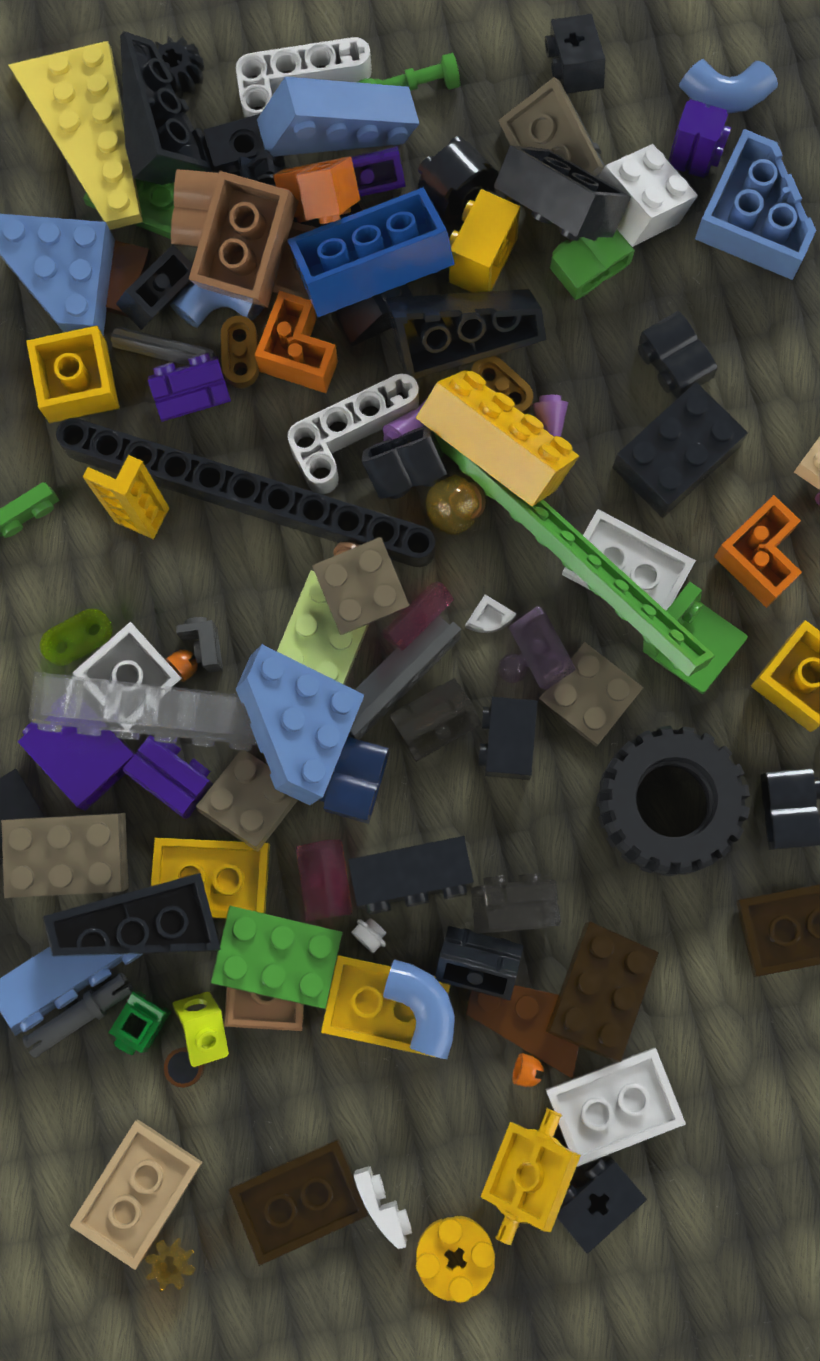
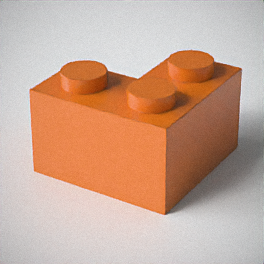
(321, 188)
(289, 350)
(753, 552)

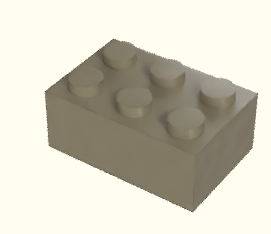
(64, 855)

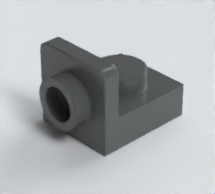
(208, 647)

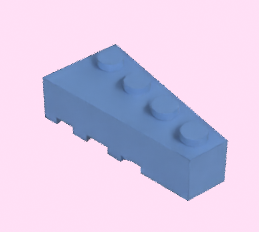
(335, 116)
(50, 984)

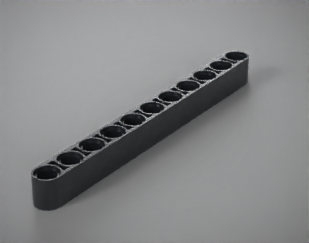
(232, 480)

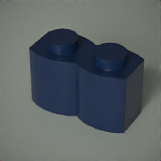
(356, 780)

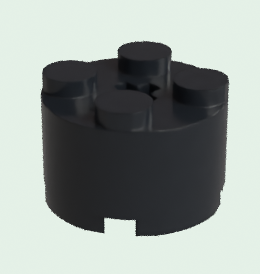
(455, 178)

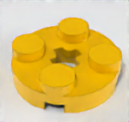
(460, 1282)

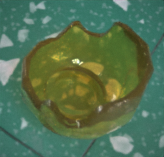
(452, 505)

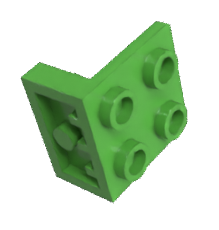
(710, 629)

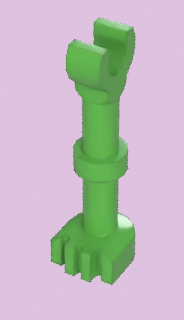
(446, 69)

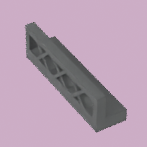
(401, 672)

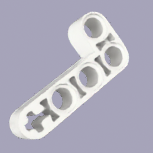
(344, 61)
(358, 426)

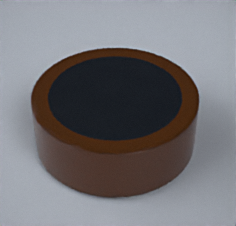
(179, 1070)

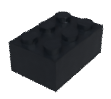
(561, 193)
(679, 449)
(411, 875)

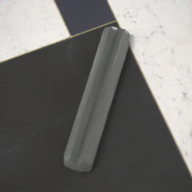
(155, 346)

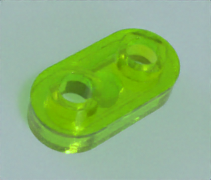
(76, 634)

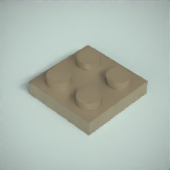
(360, 586)
(591, 695)
(246, 801)

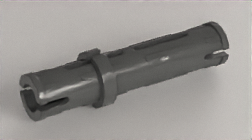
(91, 1006)

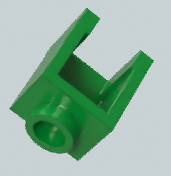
(148, 1012)

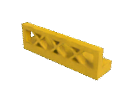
(131, 497)

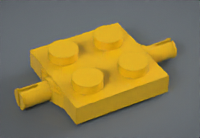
(530, 1177)

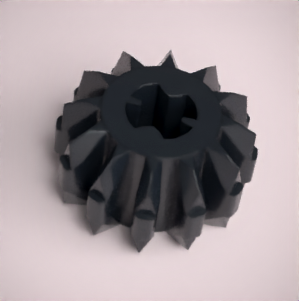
(183, 64)

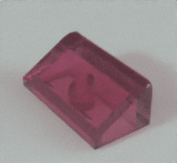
(418, 615)
(324, 880)

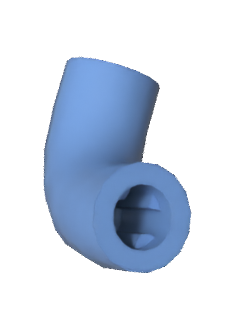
(729, 93)
(195, 304)
(429, 1004)

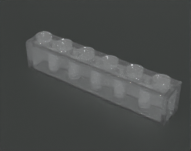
(138, 710)

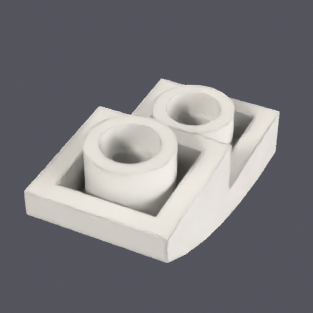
(388, 1218)

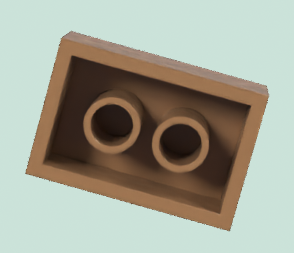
(243, 239)

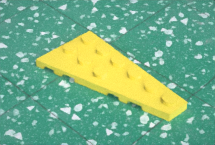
(84, 114)

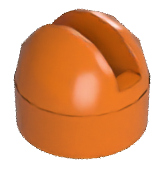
(182, 665)
(525, 1070)

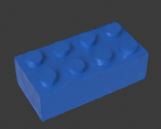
(371, 251)

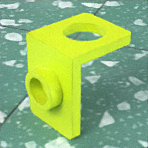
(202, 1029)

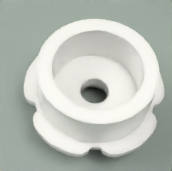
(369, 934)

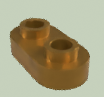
(239, 354)
(505, 381)

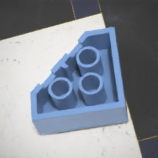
(758, 209)
(61, 265)
(297, 721)

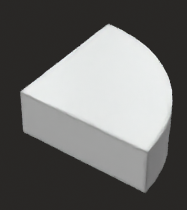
(489, 616)

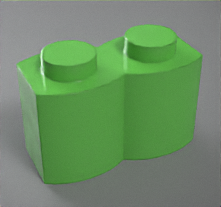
(588, 263)

